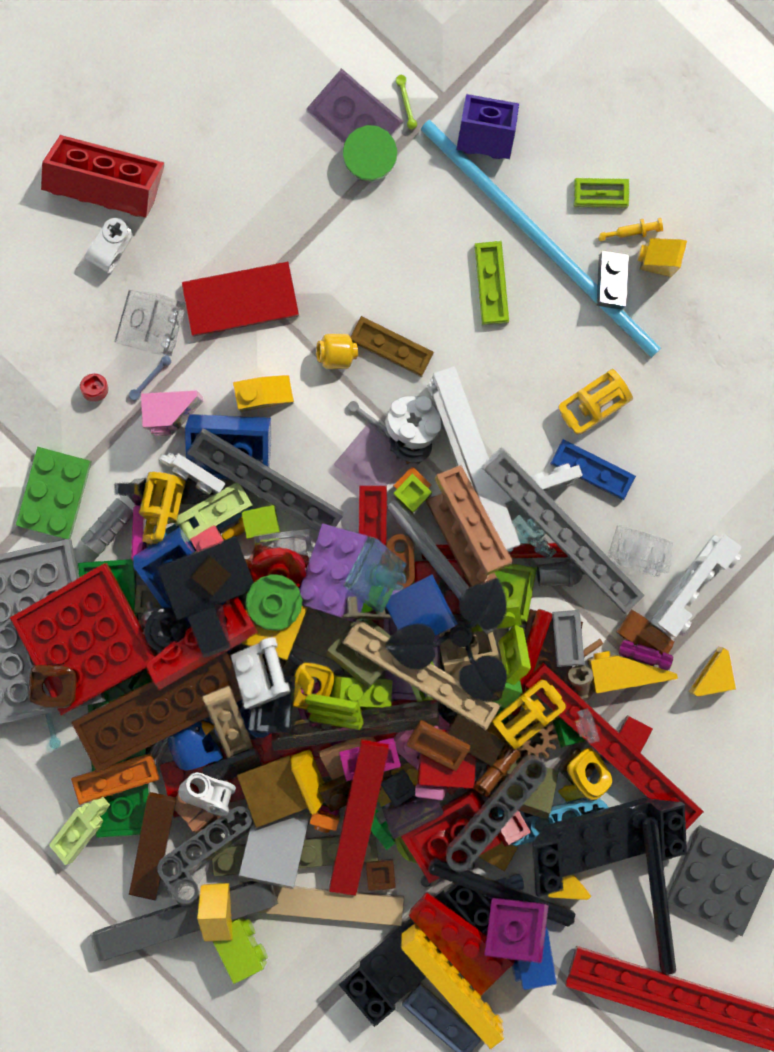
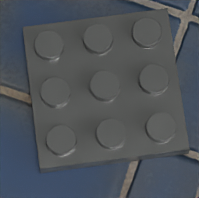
(721, 880)

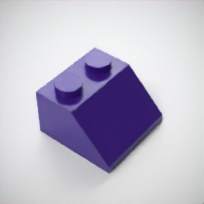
(488, 127)

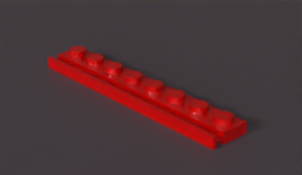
(672, 997)

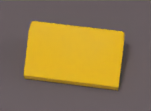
(308, 779)

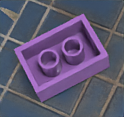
(328, 570)

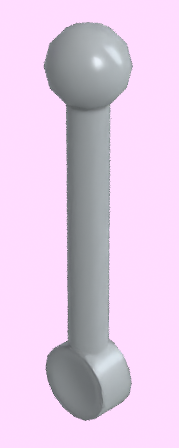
(354, 407)

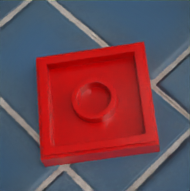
(436, 774)

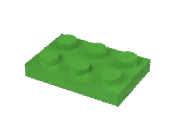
(53, 493)

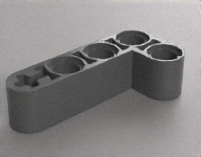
(209, 850)

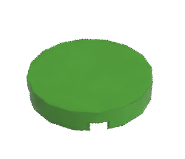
(370, 153)
(274, 602)

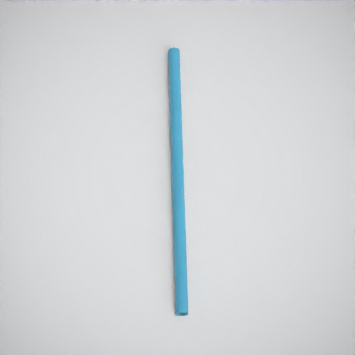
(536, 234)

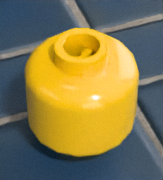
(336, 351)

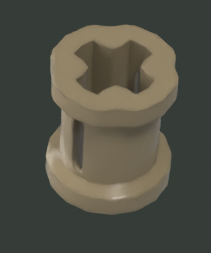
(581, 679)

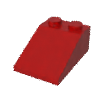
(434, 837)

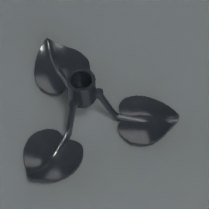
(483, 605)

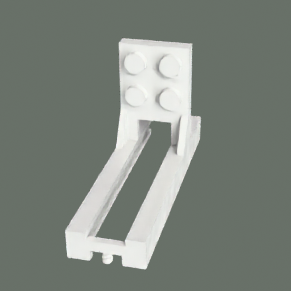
(471, 454)

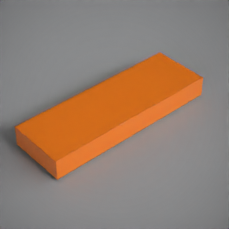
(115, 778)

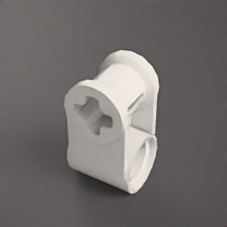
(107, 247)
(212, 795)

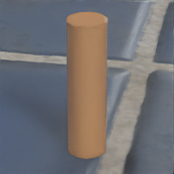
(592, 647)

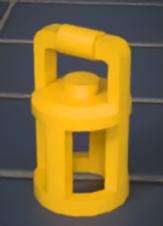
(591, 404)
(158, 515)
(531, 712)

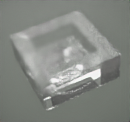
(586, 726)

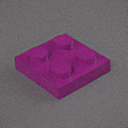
(516, 930)

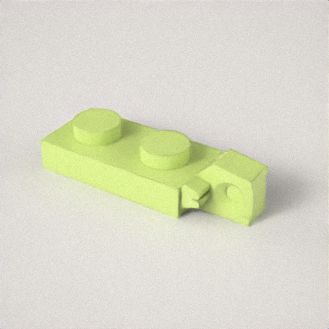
(79, 830)

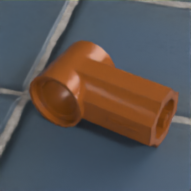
(640, 631)

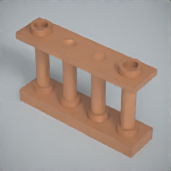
(467, 527)

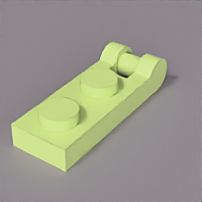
(214, 510)

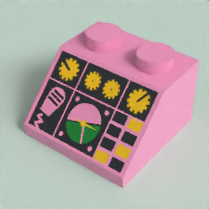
(168, 410)

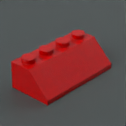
(101, 176)

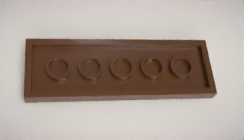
(151, 713)

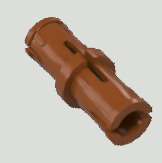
(498, 772)

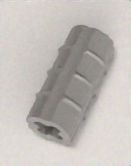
(107, 526)

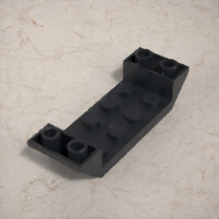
(603, 839)
(387, 971)

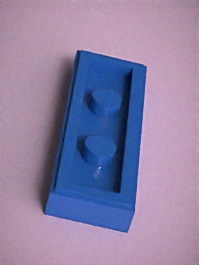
(594, 469)

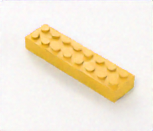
(453, 986)

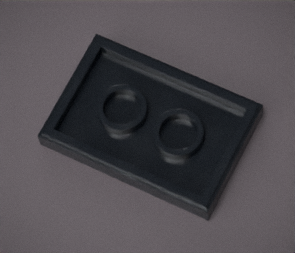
(187, 595)

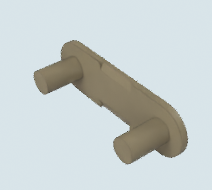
(353, 612)

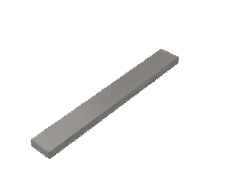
(562, 530)

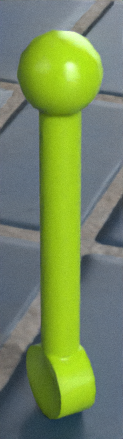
(401, 82)

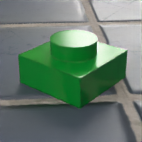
(566, 734)

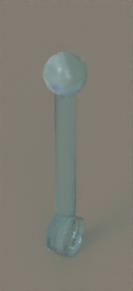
(54, 742)

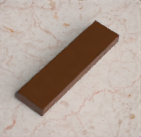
(152, 845)

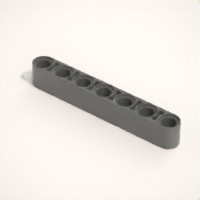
(175, 921)

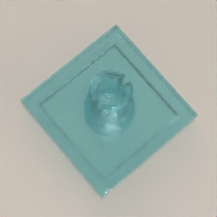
(376, 574)

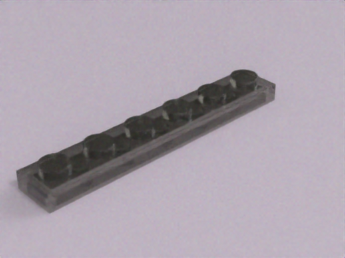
(376, 722)

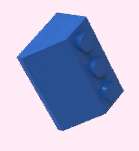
(247, 434)

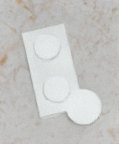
(186, 469)

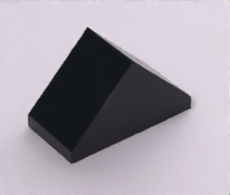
(210, 630)

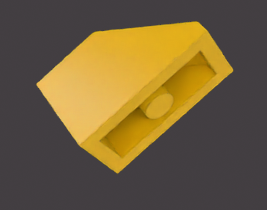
(662, 256)
(263, 392)

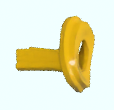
(304, 679)
(582, 786)

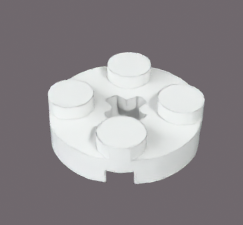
(419, 409)

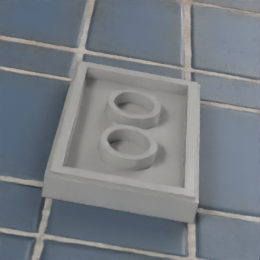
(275, 850)

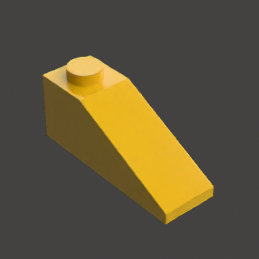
(617, 672)

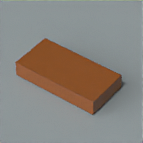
(438, 745)

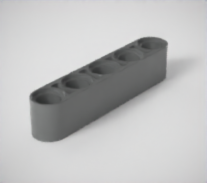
(494, 826)

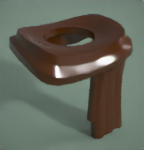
(37, 677)

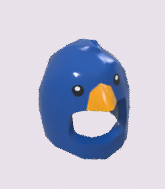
(191, 744)

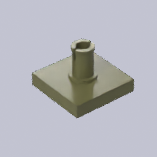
(354, 663)
(542, 798)

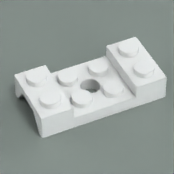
(717, 555)

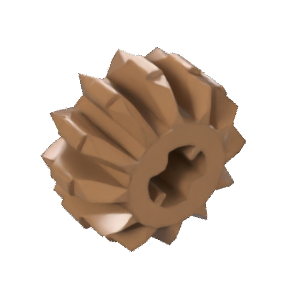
(537, 747)

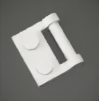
(253, 675)

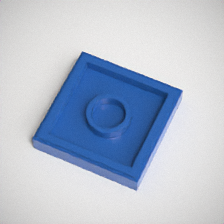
(421, 604)

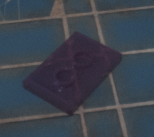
(348, 106)

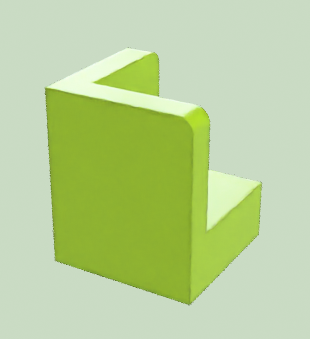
(412, 493)
(260, 521)

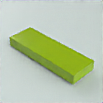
(491, 283)

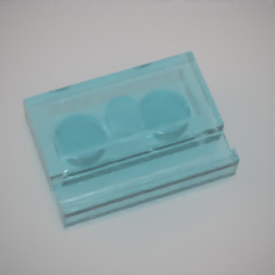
(534, 535)

